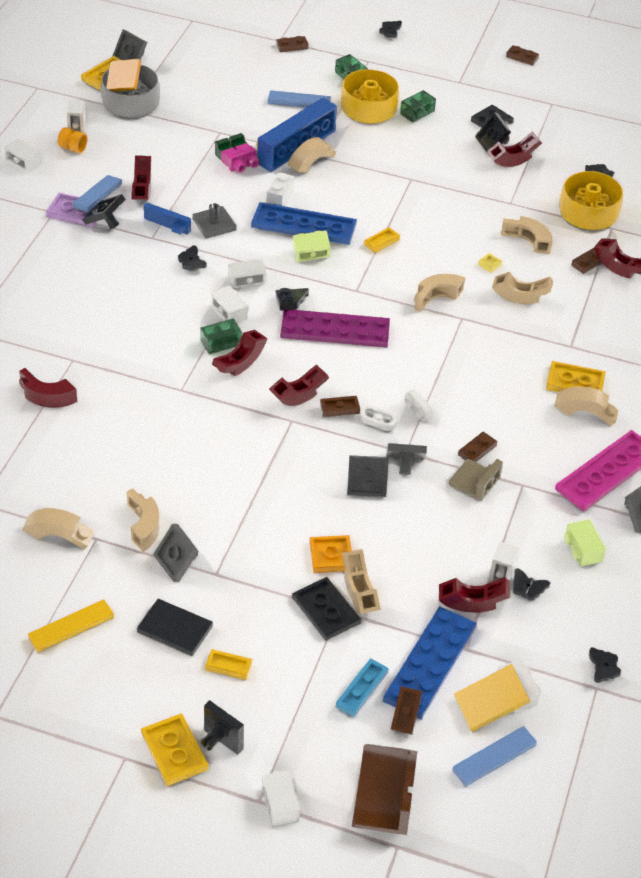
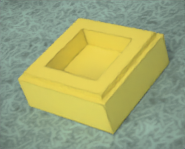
(490, 262)

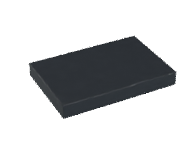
(326, 608)
(175, 627)

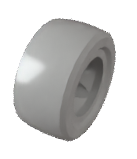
(133, 102)

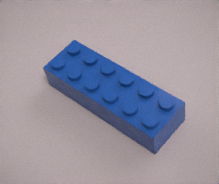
(280, 142)

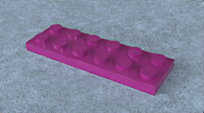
(335, 328)

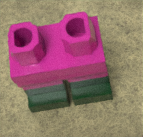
(236, 153)

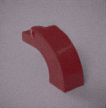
(516, 154)
(142, 178)
(615, 259)
(242, 355)
(300, 390)
(47, 394)
(473, 598)

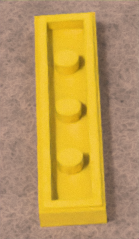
(70, 625)

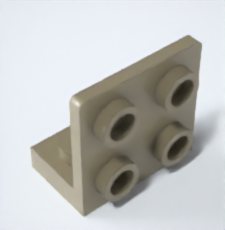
(476, 479)

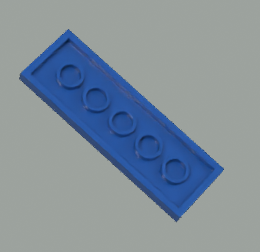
(297, 221)
(432, 657)

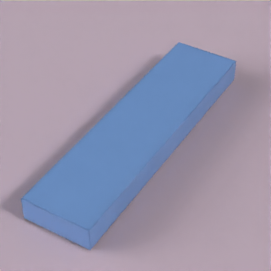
(293, 98)
(97, 193)
(494, 756)

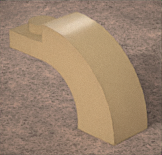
(308, 153)
(531, 230)
(438, 286)
(521, 292)
(588, 400)
(59, 523)
(147, 528)
(358, 584)

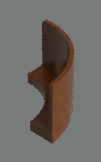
(383, 789)

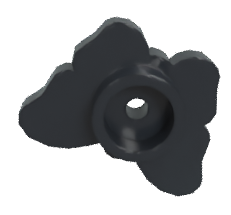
(390, 28)
(602, 168)
(190, 259)
(527, 586)
(605, 665)

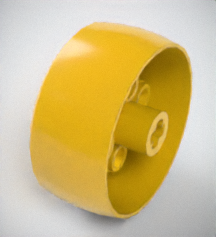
(377, 90)
(591, 190)

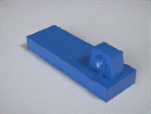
(167, 218)

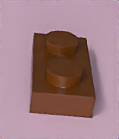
(292, 44)
(522, 55)
(586, 261)
(339, 406)
(478, 447)
(406, 710)

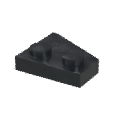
(483, 115)
(290, 298)

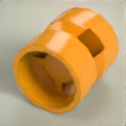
(72, 140)

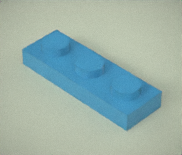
(362, 687)

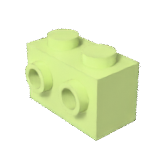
(311, 246)
(584, 542)

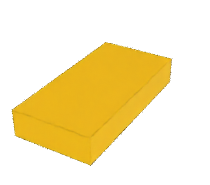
(382, 240)
(228, 664)

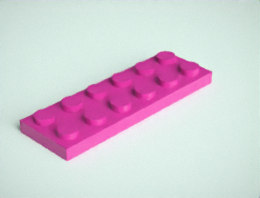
(603, 472)

